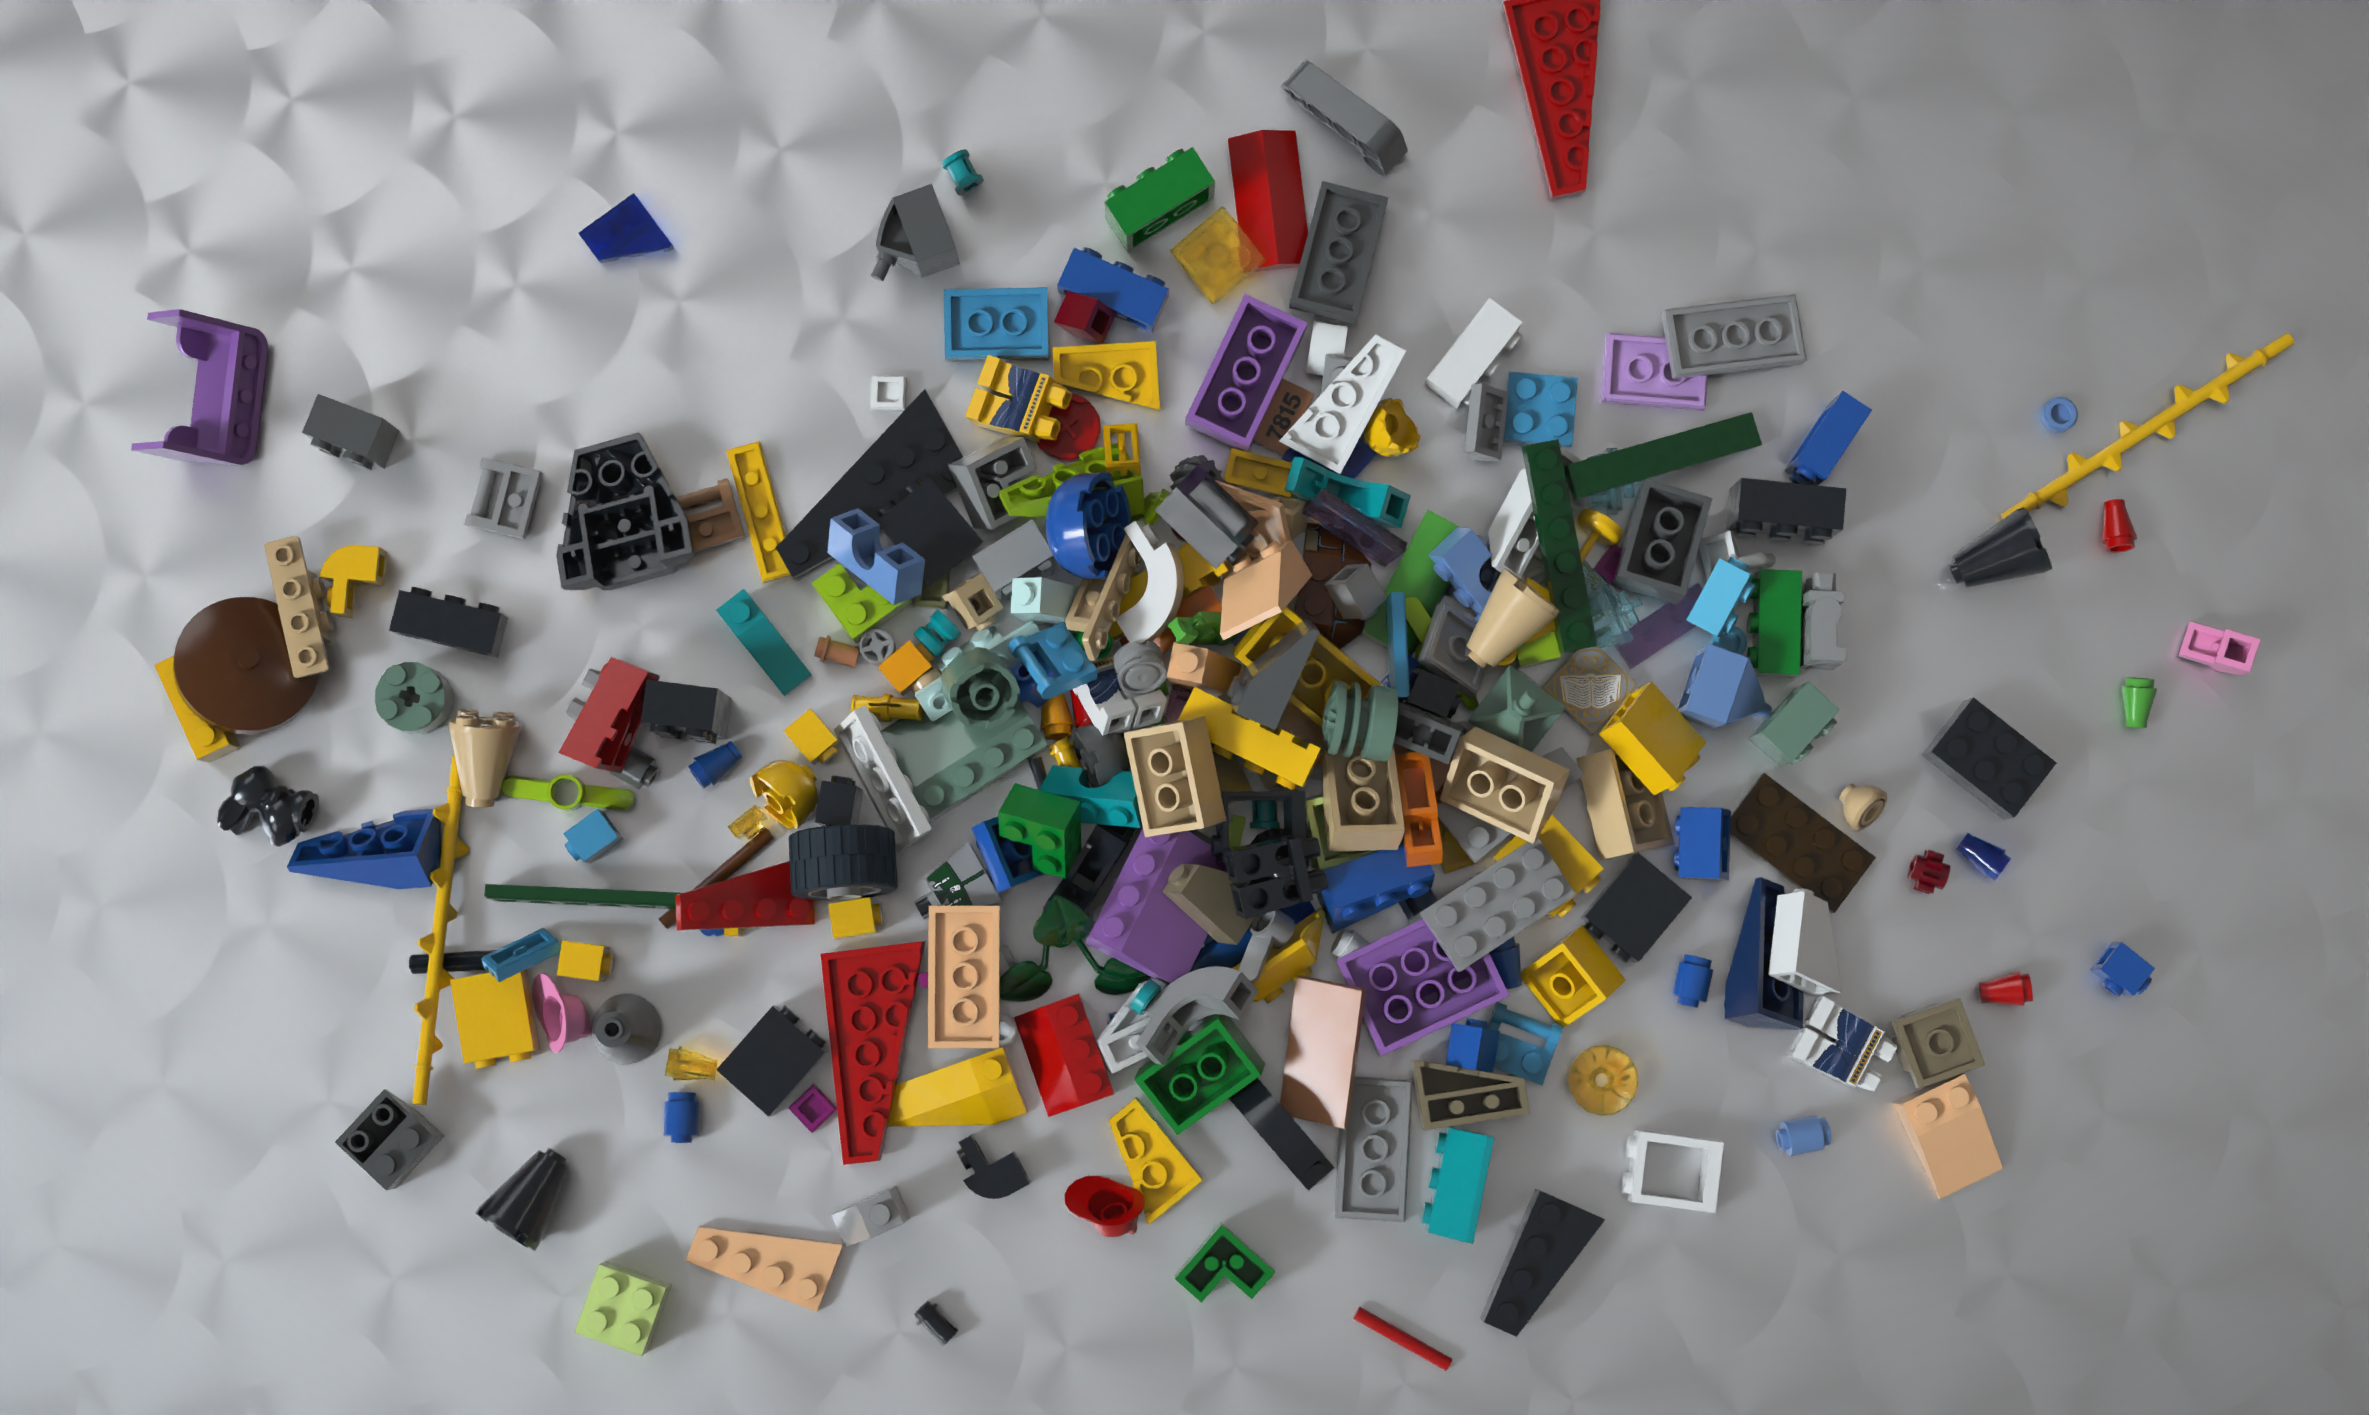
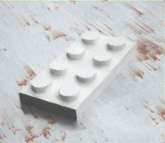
(882, 778)

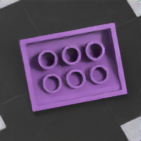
(1140, 921)
(1416, 986)

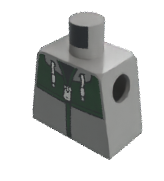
(959, 882)

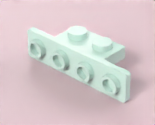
(932, 696)

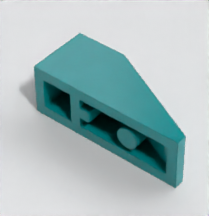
(763, 642)

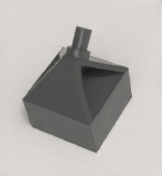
(914, 236)

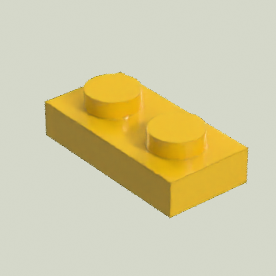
(1257, 473)

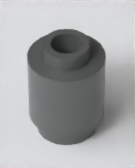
(638, 769)

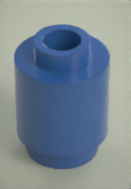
(1692, 980)
(681, 1117)

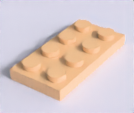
(964, 977)

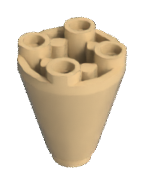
(482, 753)

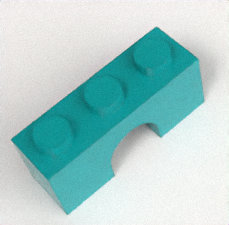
(1105, 805)

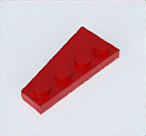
(745, 902)

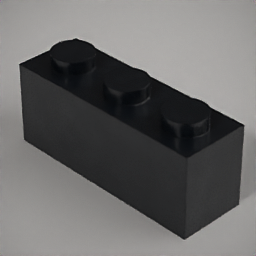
(449, 622)

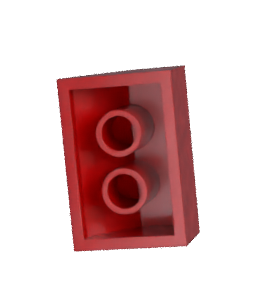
(1064, 1055)

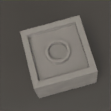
(1016, 555)

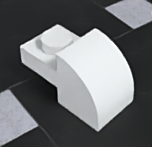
(1326, 338)

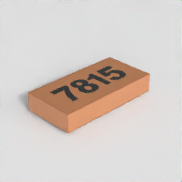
(1285, 410)

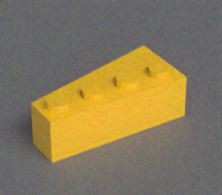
(1256, 743)

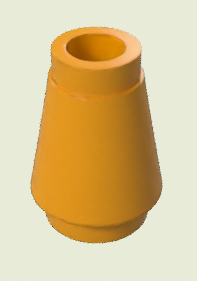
(1056, 718)

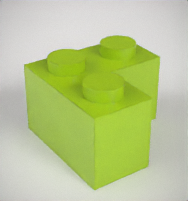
(855, 609)

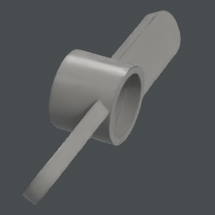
(1268, 932)

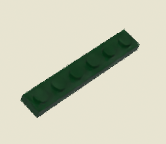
(1559, 545)

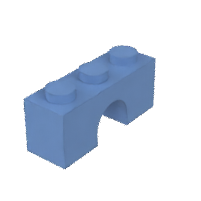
(1459, 562)
(891, 572)

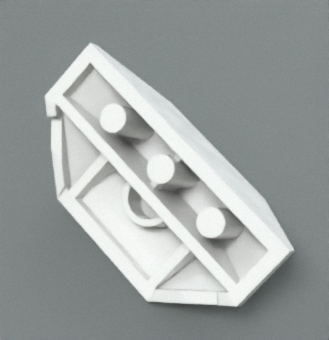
(1514, 530)

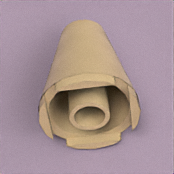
(1508, 620)

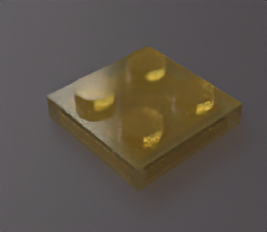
(1218, 255)

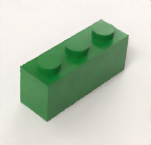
(1776, 623)

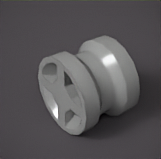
(875, 641)

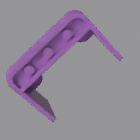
(225, 391)

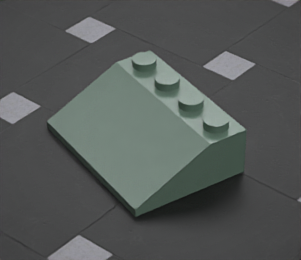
(958, 761)

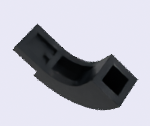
(1093, 864)
(1282, 1133)

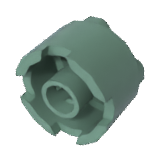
(977, 671)
(394, 692)

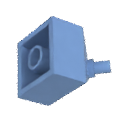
(1721, 689)

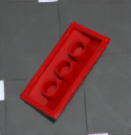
(1270, 195)

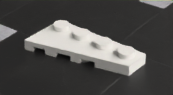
(1342, 411)

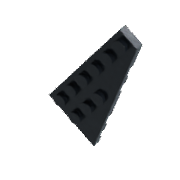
(908, 450)

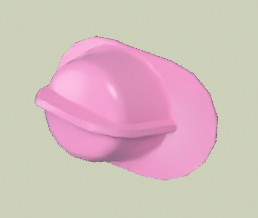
(559, 1013)

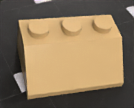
(1175, 777)
(1503, 784)
(1621, 807)

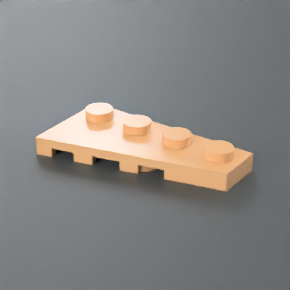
(775, 1264)

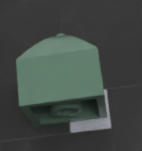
(1517, 710)

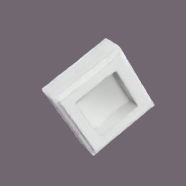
(888, 393)

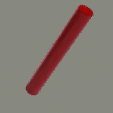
(1402, 1338)

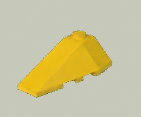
(962, 1094)

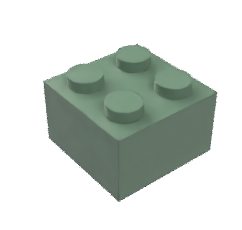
(1794, 724)

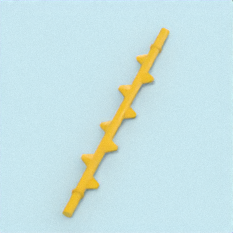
(2162, 424)
(434, 943)

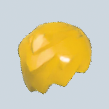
(1391, 430)

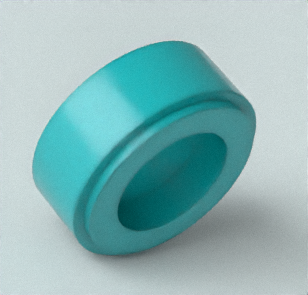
(1145, 996)

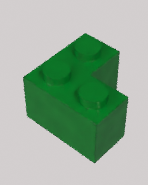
(1046, 823)
(1223, 1256)

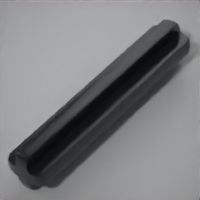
(451, 962)

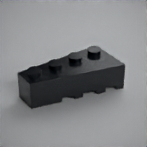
(1539, 1256)

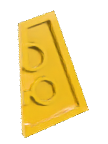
(1111, 370)
(1152, 1159)

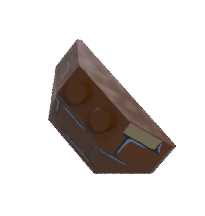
(1325, 557)

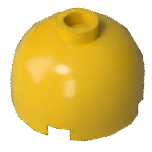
(788, 791)

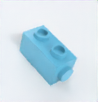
(1721, 596)

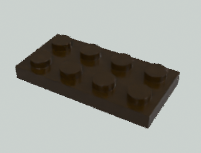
(1798, 842)

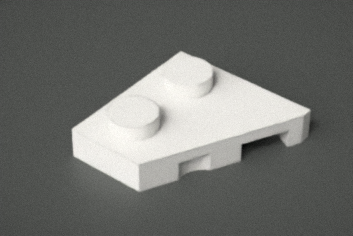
(1121, 1034)

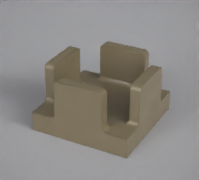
(1936, 1043)

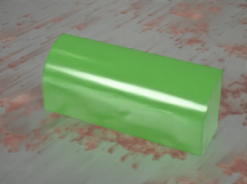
(1414, 578)

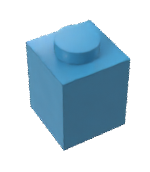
(592, 837)

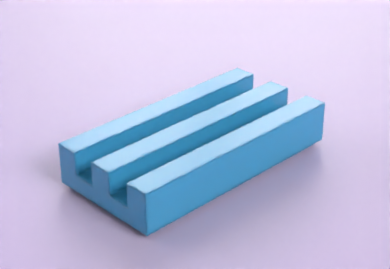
(521, 954)

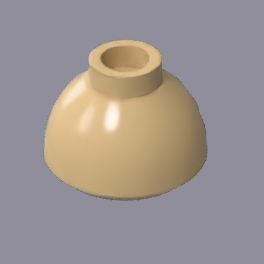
(1862, 805)

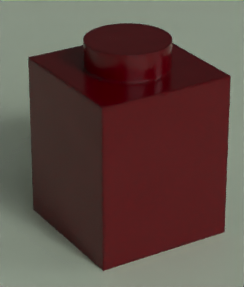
(1085, 317)

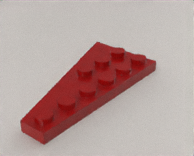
(1557, 69)
(868, 1022)

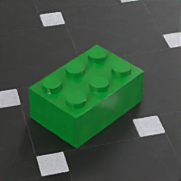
(1159, 198)
(1201, 1072)

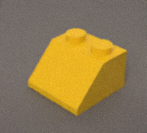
(1572, 977)

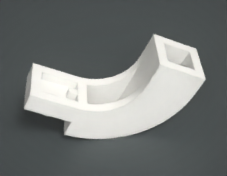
(1164, 587)

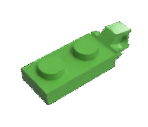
(1200, 629)

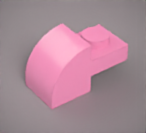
(2223, 650)

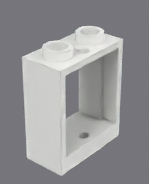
(1708, 1179)

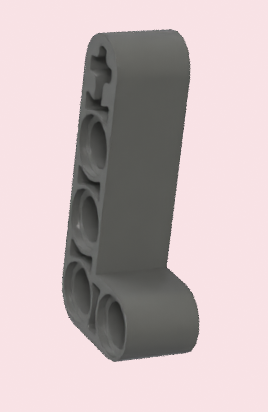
(1348, 115)

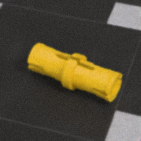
(889, 707)

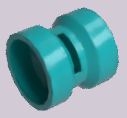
(943, 628)

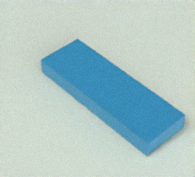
(1397, 644)

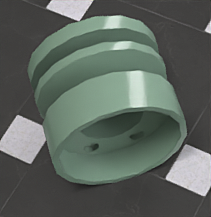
(1366, 721)

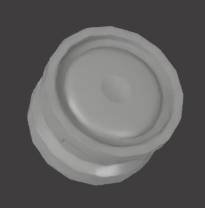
(1139, 667)

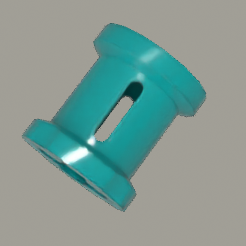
(962, 172)
(1264, 815)

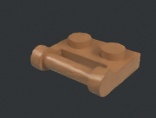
(715, 525)

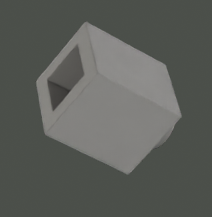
(1356, 592)

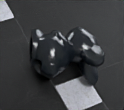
(280, 809)

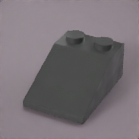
(1271, 678)

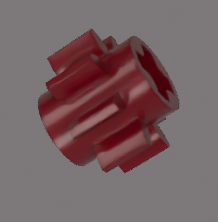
(1928, 871)

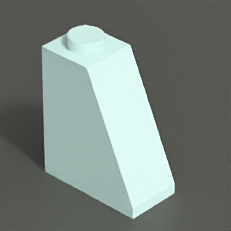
(1041, 600)

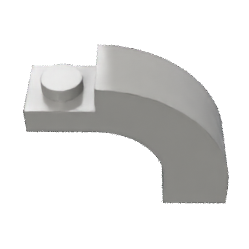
(1189, 1000)

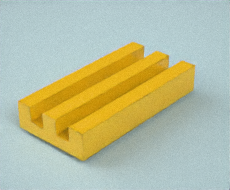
(1123, 464)

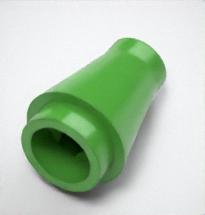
(2138, 700)

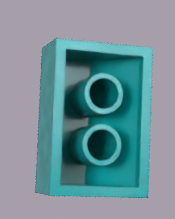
(1457, 1184)

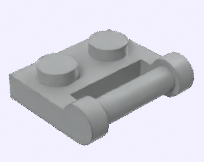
(514, 499)

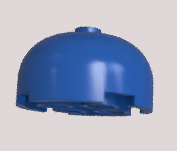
(1076, 527)

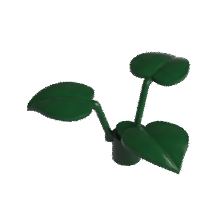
(1058, 927)

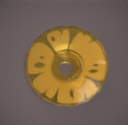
(1621, 1081)

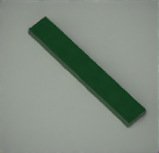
(1662, 456)
(580, 896)

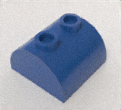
(1007, 860)

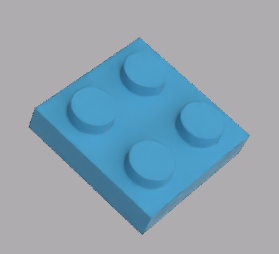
(1540, 408)

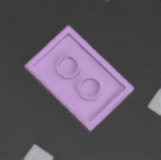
(1640, 374)

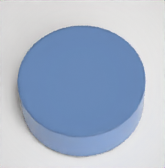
(2059, 415)

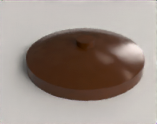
(238, 668)

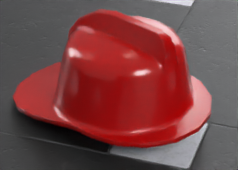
(1105, 1204)

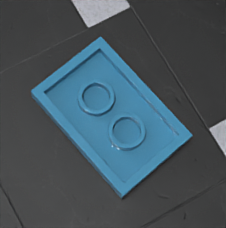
(996, 323)

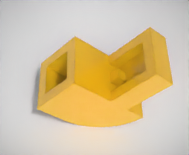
(350, 567)

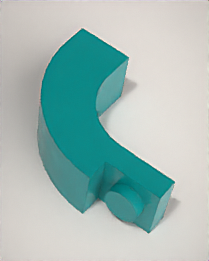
(1375, 500)

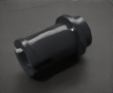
(935, 1322)

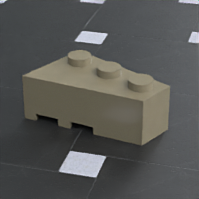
(1464, 1095)

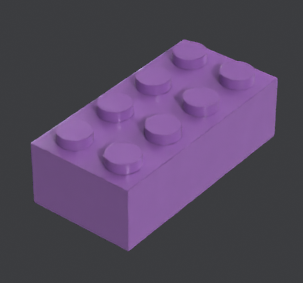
(1246, 373)

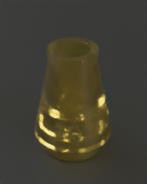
(689, 1065)

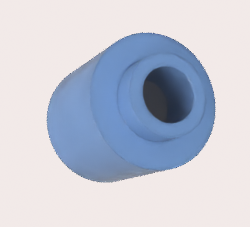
(1803, 1135)

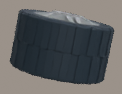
(842, 862)

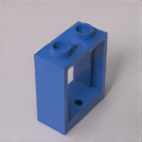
(1827, 440)

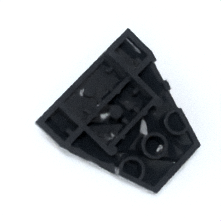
(620, 519)

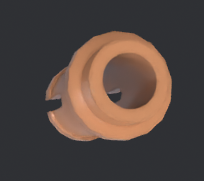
(836, 652)

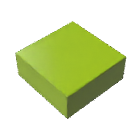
(1236, 830)

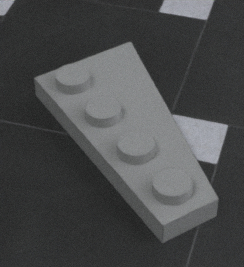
(1479, 836)

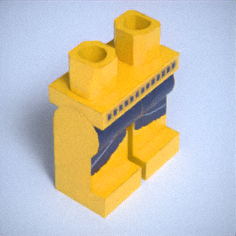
(1017, 401)

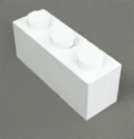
(1474, 353)

